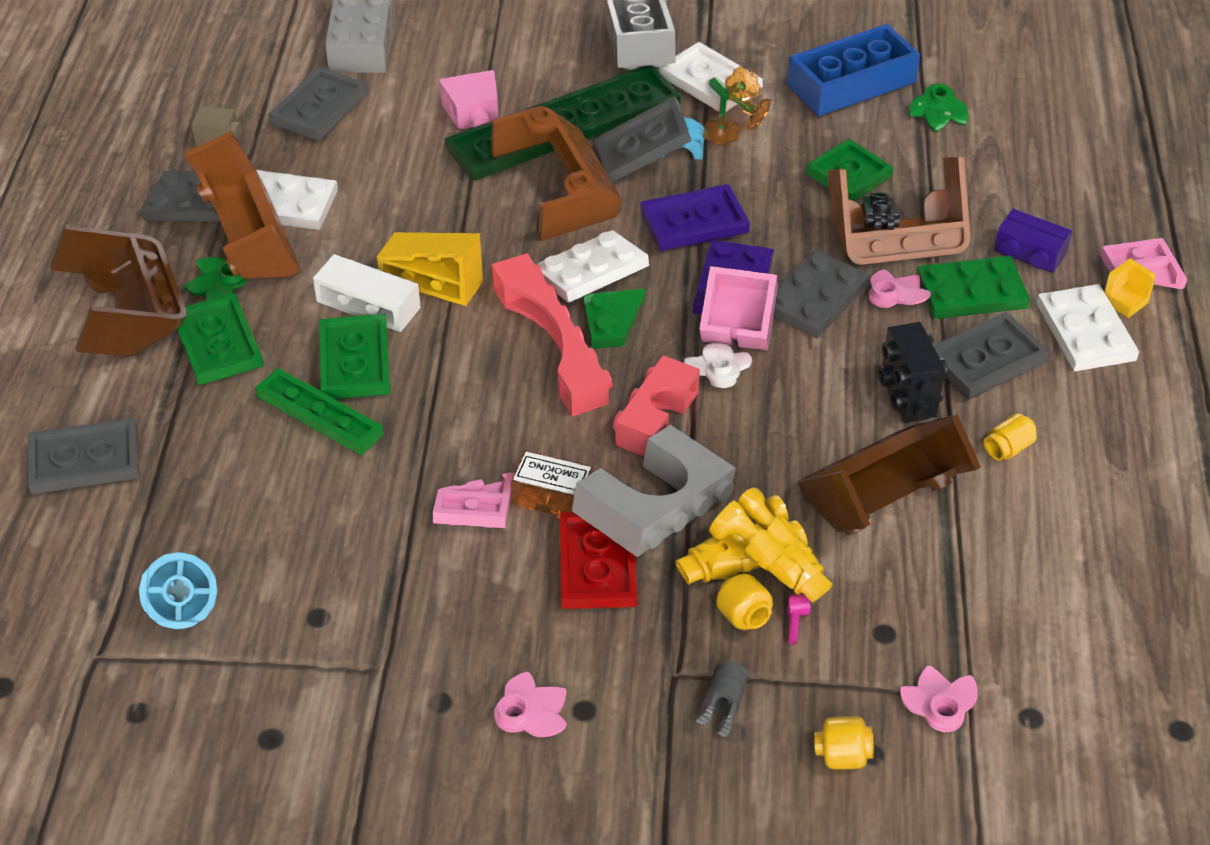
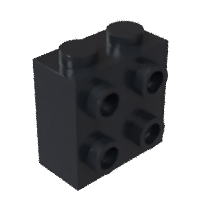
(912, 372)

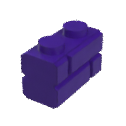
(1033, 240)

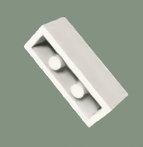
(366, 291)

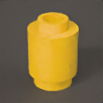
(1010, 437)

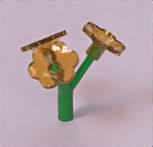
(740, 88)

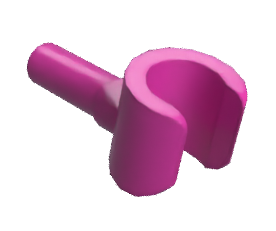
(798, 606)

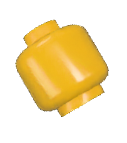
(744, 602)
(845, 743)

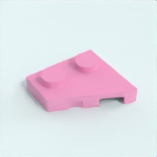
(474, 503)

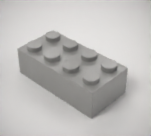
(640, 32)
(360, 35)

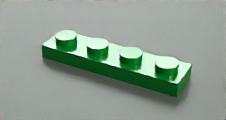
(319, 411)

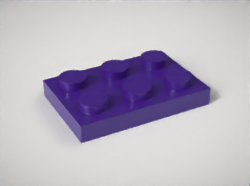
(694, 217)
(731, 256)

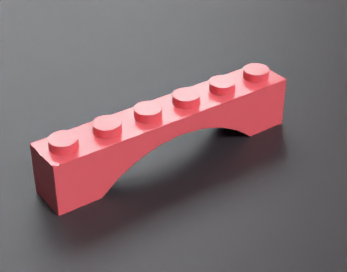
(524, 291)

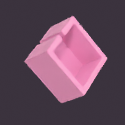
(739, 308)

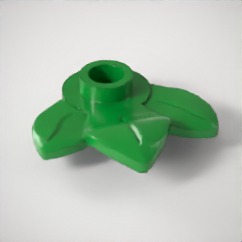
(939, 109)
(215, 279)

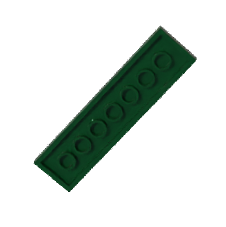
(591, 109)

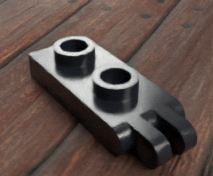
(880, 211)

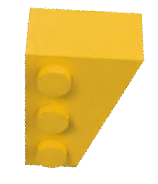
(438, 262)

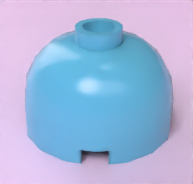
(178, 590)

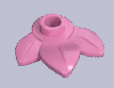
(889, 291)
(938, 696)
(535, 706)

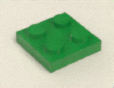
(862, 168)

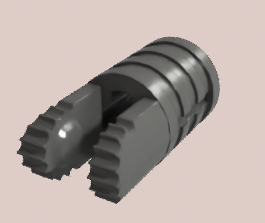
(724, 695)

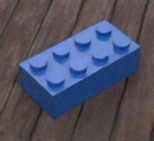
(852, 69)

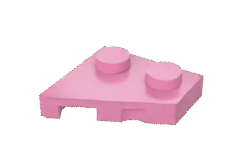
(1152, 255)

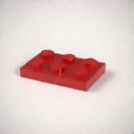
(594, 567)

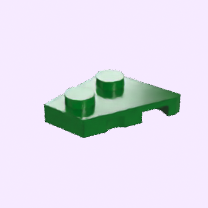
(612, 316)

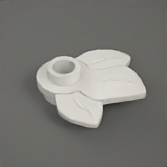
(720, 364)

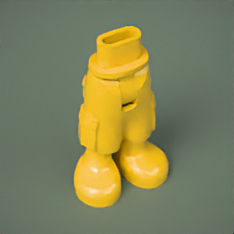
(773, 547)
(727, 556)

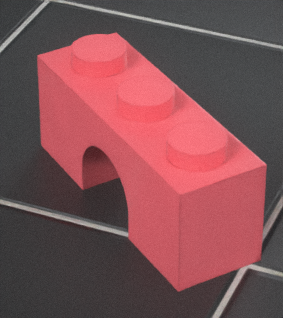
(665, 387)

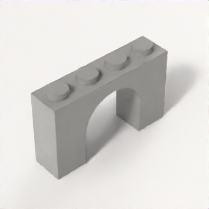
(644, 520)

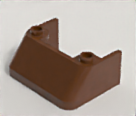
(139, 277)
(888, 471)

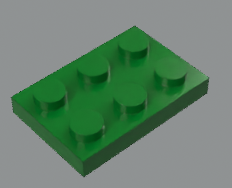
(973, 287)
(218, 339)
(354, 356)

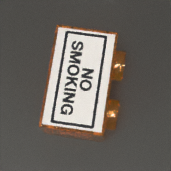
(546, 483)

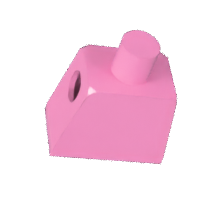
(470, 98)

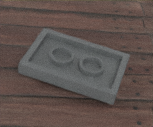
(318, 103)
(643, 139)
(177, 199)
(818, 293)
(990, 354)
(83, 455)

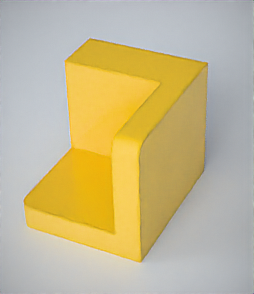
(1129, 287)

